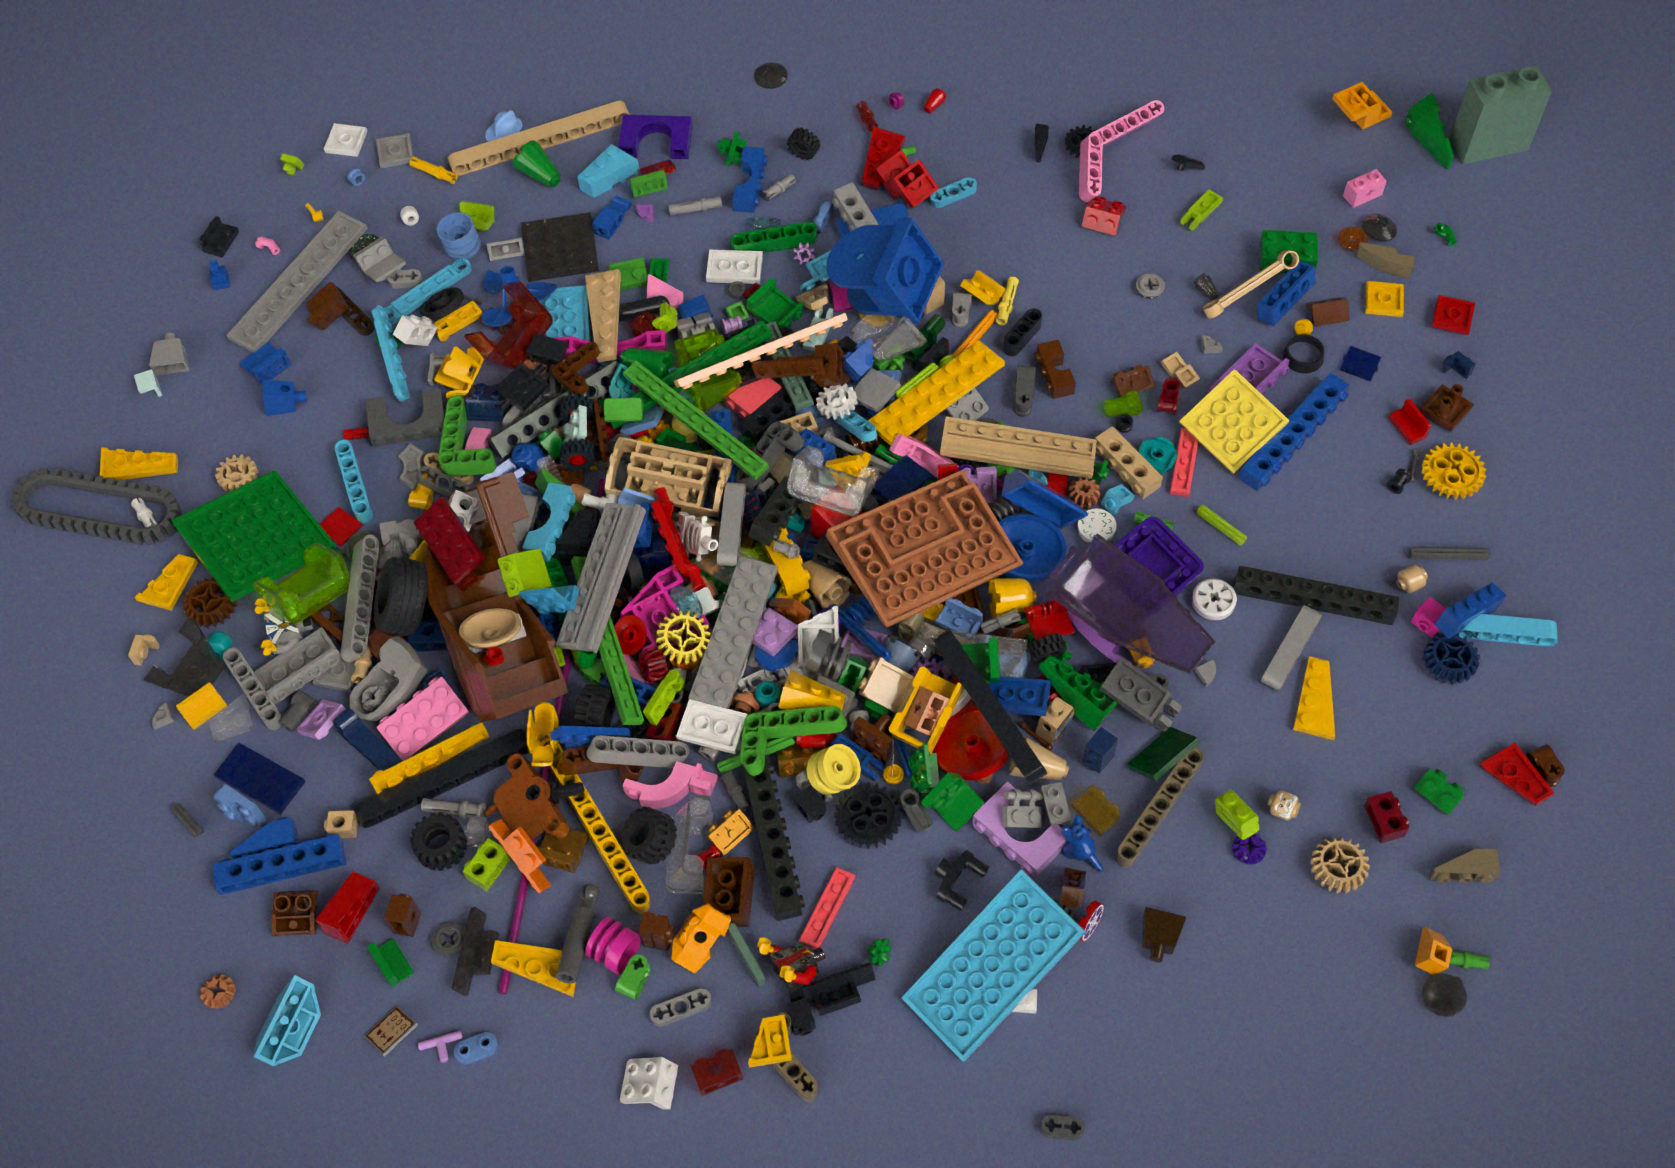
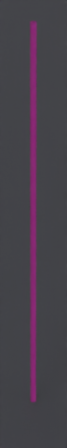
(503, 988)

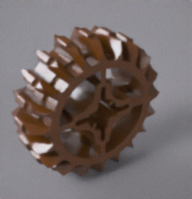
(205, 597)

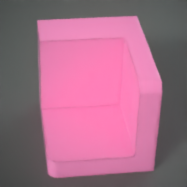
(702, 781)

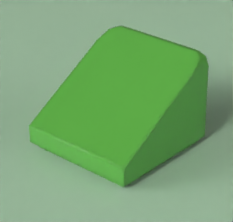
(737, 309)

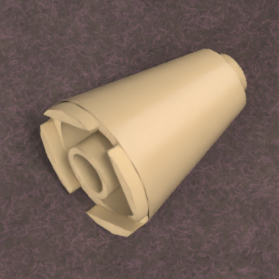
(827, 584)
(1052, 763)

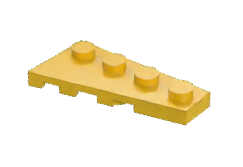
(131, 465)
(1315, 702)
(532, 963)

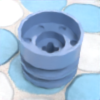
(458, 236)

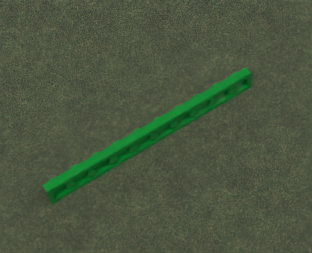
(736, 345)

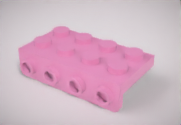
(422, 718)

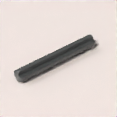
(1449, 553)

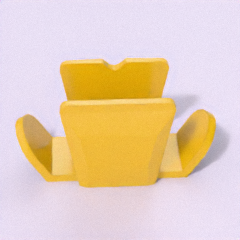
(455, 371)
(545, 722)

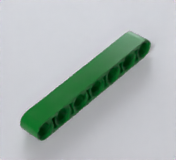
(584, 659)

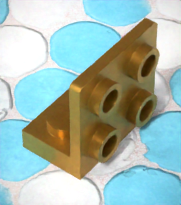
(564, 852)

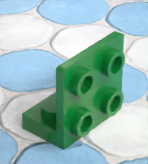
(986, 659)
(924, 770)
(953, 800)

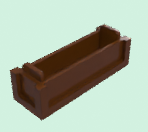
(1073, 887)

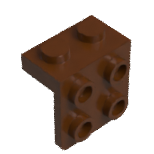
(326, 306)

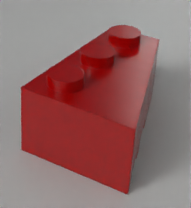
(348, 907)

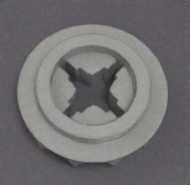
(1155, 281)

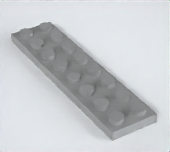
(733, 633)

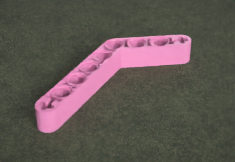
(1091, 147)

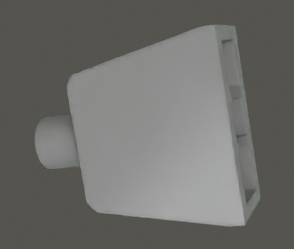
(169, 356)

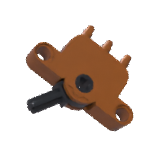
(532, 801)

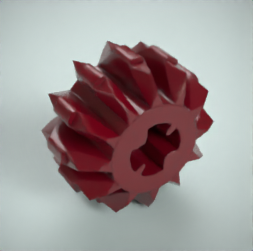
(652, 665)

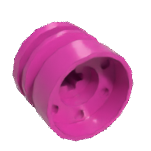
(612, 945)

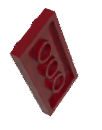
(449, 540)

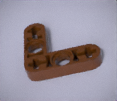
(584, 355)

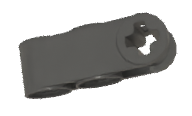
(1024, 389)

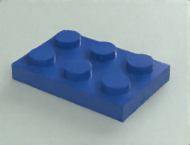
(1023, 695)

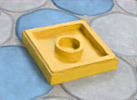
(1384, 299)

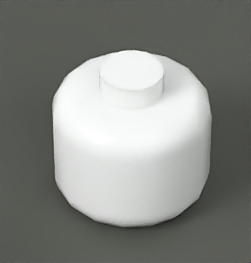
(409, 215)

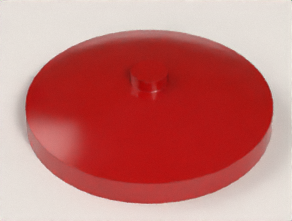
(969, 746)

